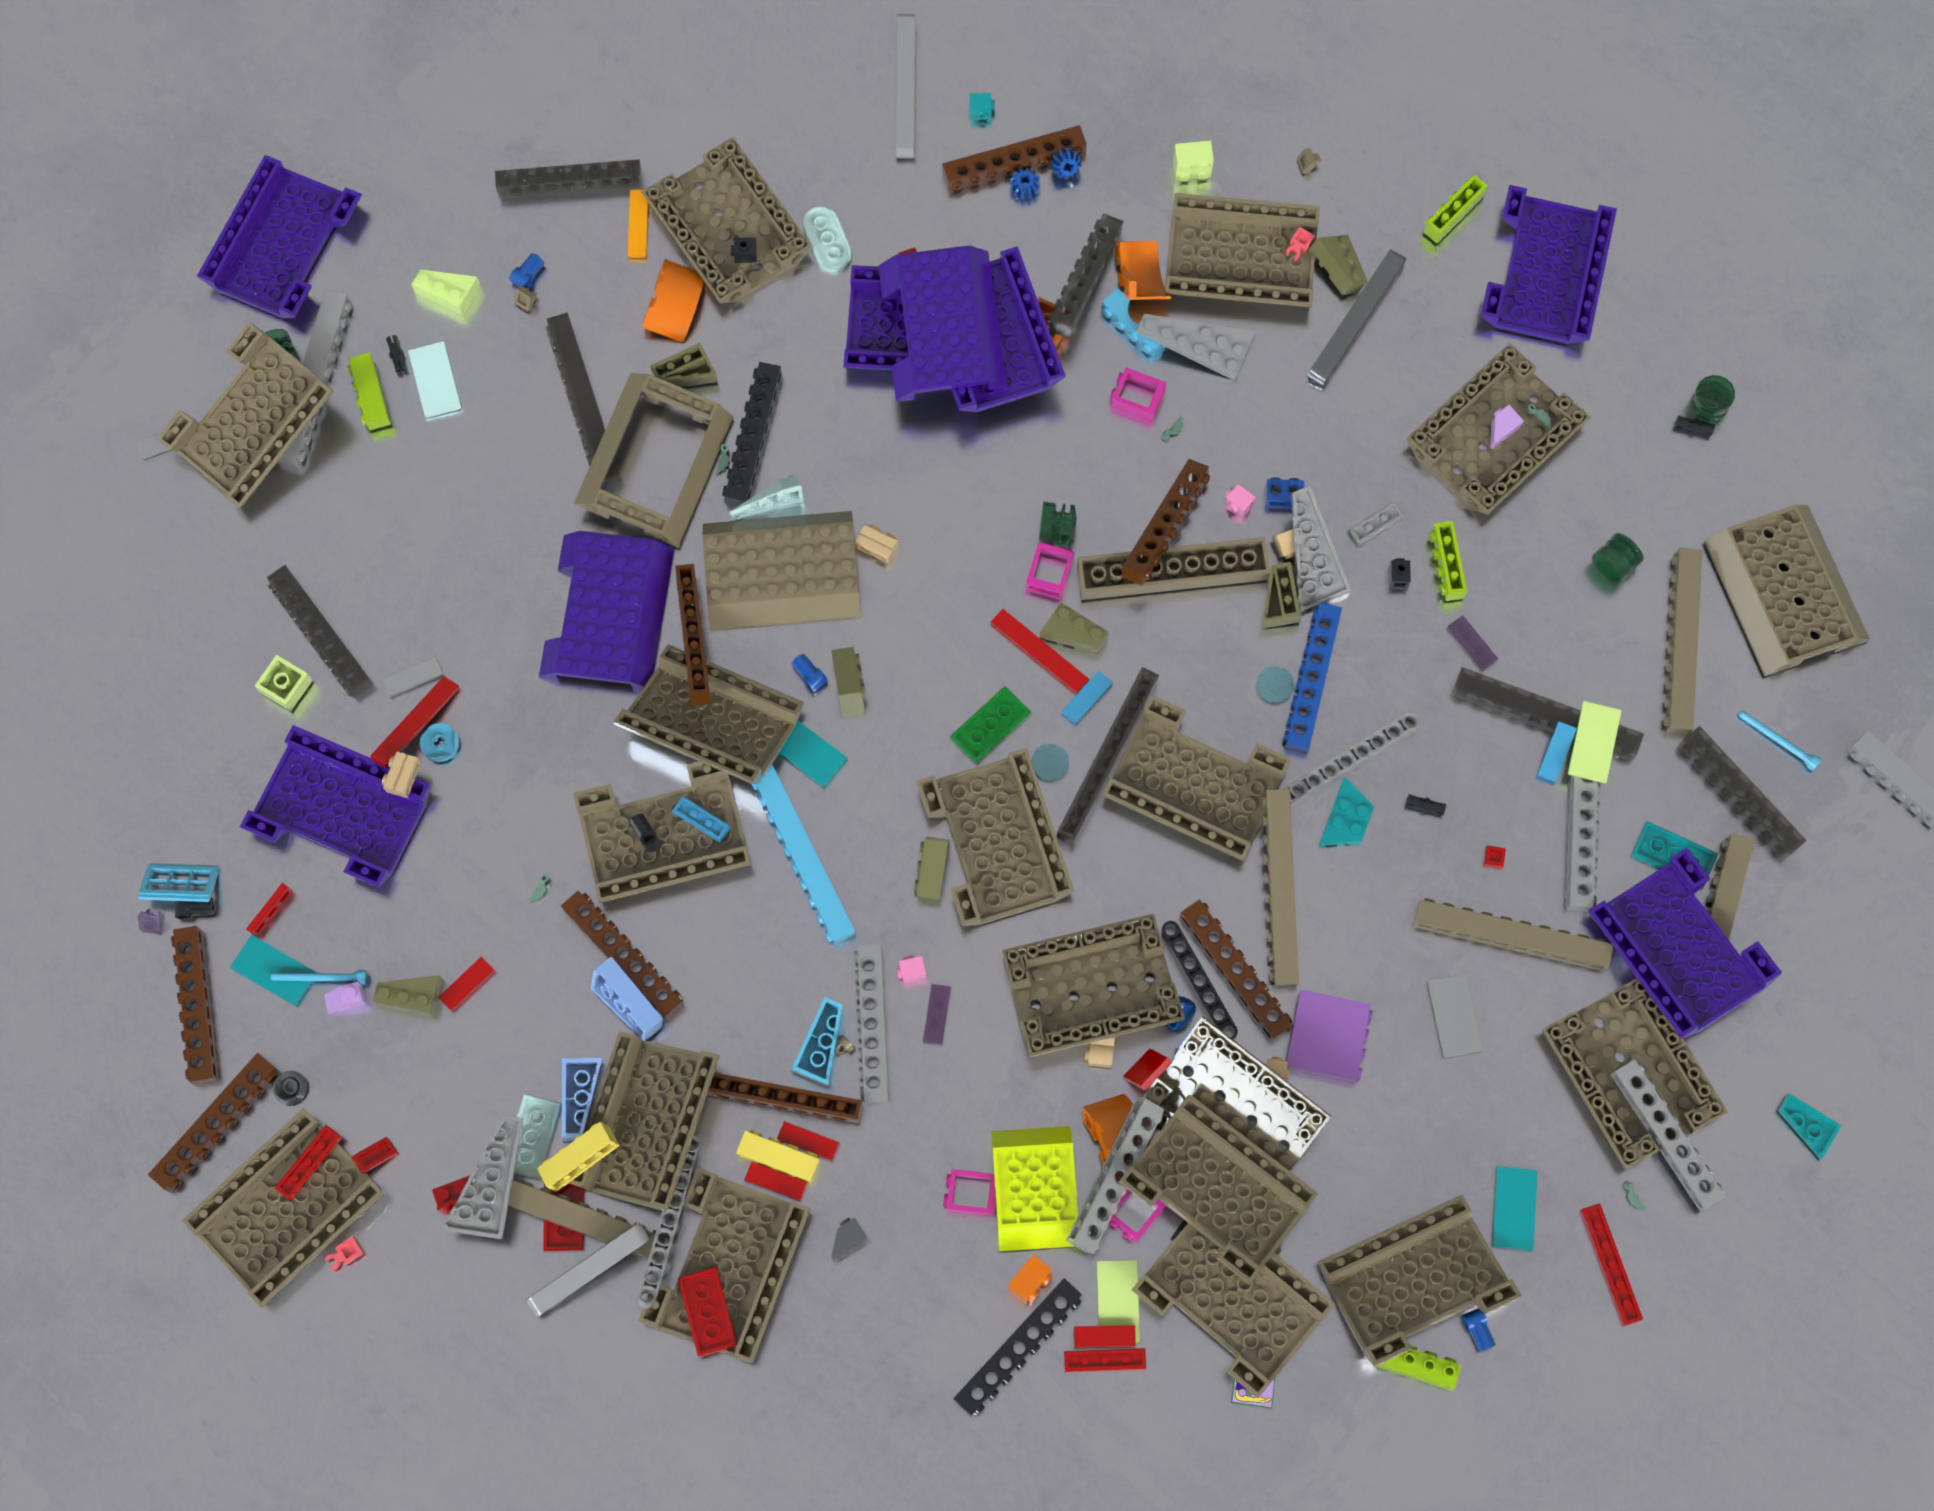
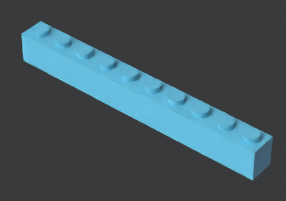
(804, 858)

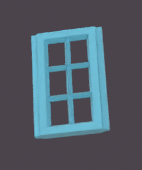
(177, 895)

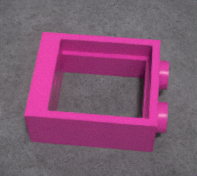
(1134, 408)
(1046, 587)
(948, 1198)
(1128, 1233)

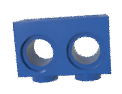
(1282, 499)

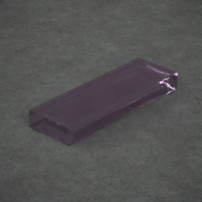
(1472, 643)
(936, 1014)

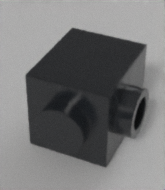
(744, 250)
(1399, 573)

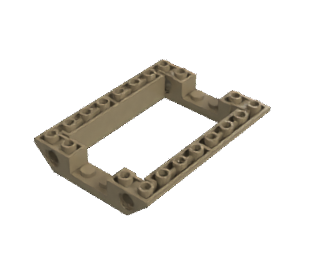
(656, 525)

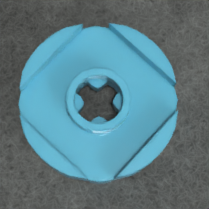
(447, 750)

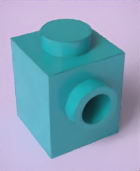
(981, 105)

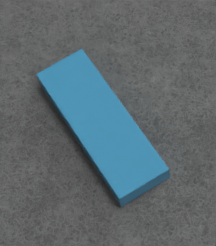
(1087, 697)
(1557, 751)
(701, 819)

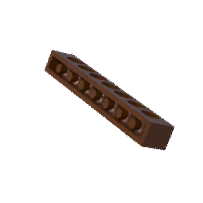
(1003, 155)
(1166, 522)
(692, 635)
(573, 908)
(1272, 1029)
(207, 1072)
(785, 1098)
(203, 1125)

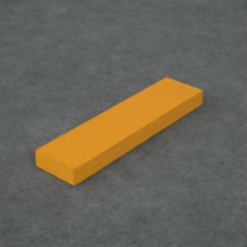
(637, 225)

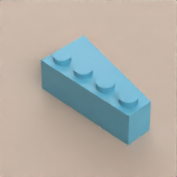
(818, 1048)

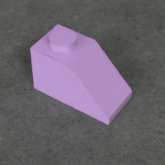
(1504, 424)
(345, 998)

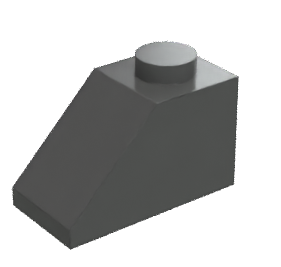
(847, 1238)

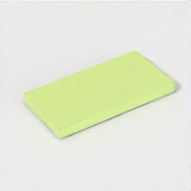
(1594, 742)
(1115, 1298)

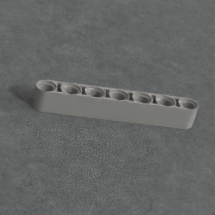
(588, 1269)

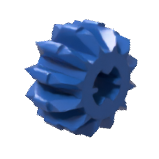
(1066, 163)
(1025, 183)

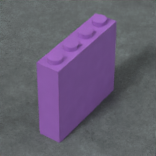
(1328, 1036)

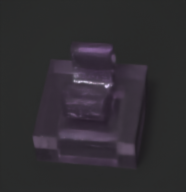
(149, 921)

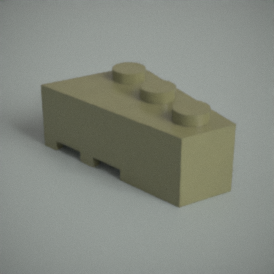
(1341, 262)
(686, 368)
(1282, 599)
(1074, 629)
(848, 681)
(931, 867)
(410, 995)

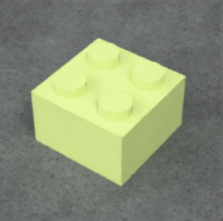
(1193, 160)
(283, 683)

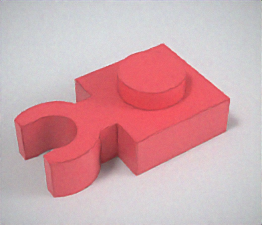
(1300, 242)
(347, 1252)

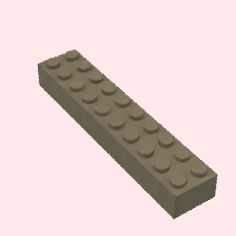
(1179, 569)

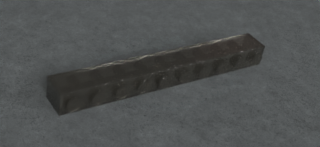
(579, 390)
(1533, 708)
(1107, 756)

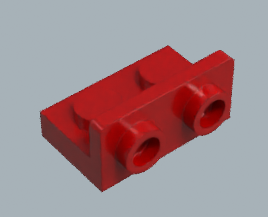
(448, 1195)

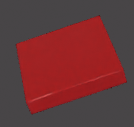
(1147, 1069)

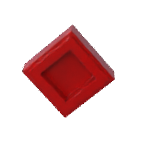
(1494, 856)

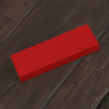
(269, 909)
(466, 984)
(808, 1141)
(775, 1181)
(1104, 1336)

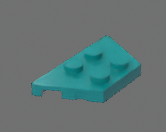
(1348, 817)

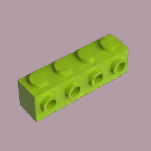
(1455, 209)
(369, 391)
(1449, 561)
(1426, 1367)

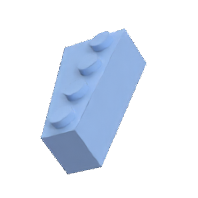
(625, 999)
(578, 1089)

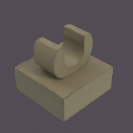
(1307, 160)
(524, 298)

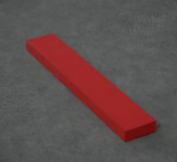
(1039, 651)
(415, 721)
(1611, 1264)

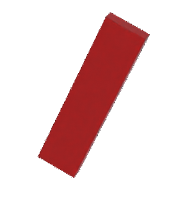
(308, 1162)
(1105, 1360)

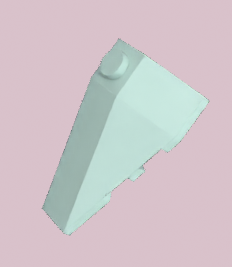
(777, 496)

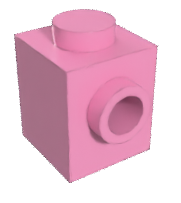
(1239, 500)
(911, 969)

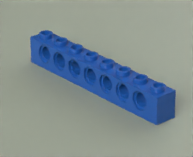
(1330, 615)

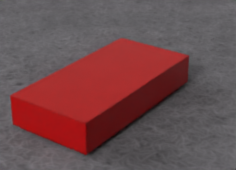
(374, 1155)

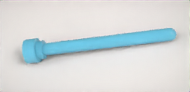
(1810, 760)
(359, 976)

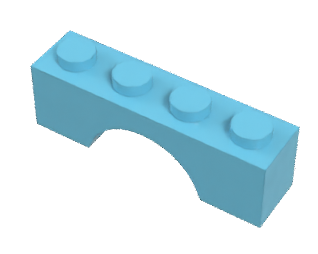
(1116, 307)

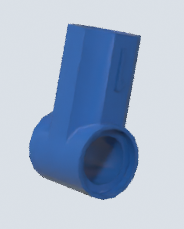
(525, 273)
(812, 676)
(1476, 1324)

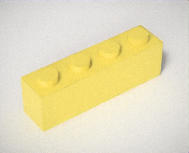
(578, 1156)
(778, 1157)

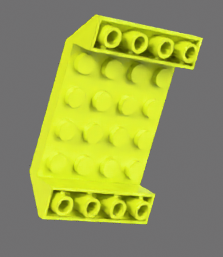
(1034, 1187)

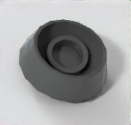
(294, 1083)

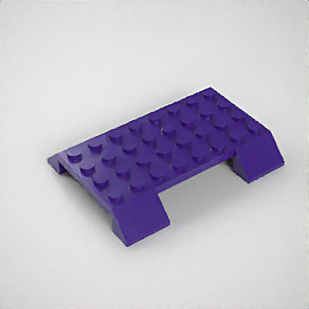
(275, 238)
(1551, 270)
(946, 320)
(874, 325)
(1026, 342)
(611, 608)
(338, 803)
(1680, 948)

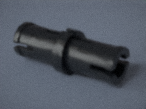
(396, 354)
(1694, 425)
(1425, 804)

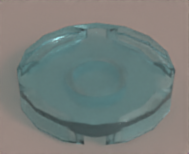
(1275, 685)
(1050, 762)

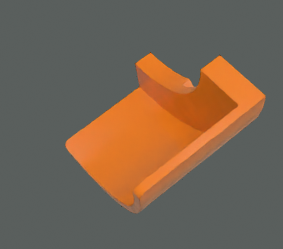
(1140, 270)
(675, 301)
(1105, 1121)

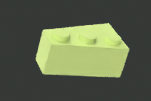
(447, 289)

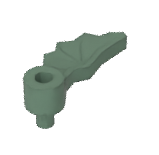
(1541, 415)
(1175, 428)
(723, 461)
(541, 889)
(1632, 1197)

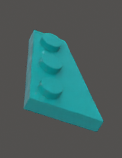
(1810, 1124)

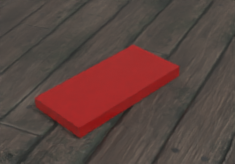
(560, 1238)
(707, 1311)

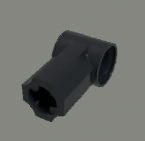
(644, 832)
(188, 909)

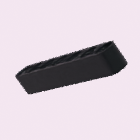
(1197, 972)

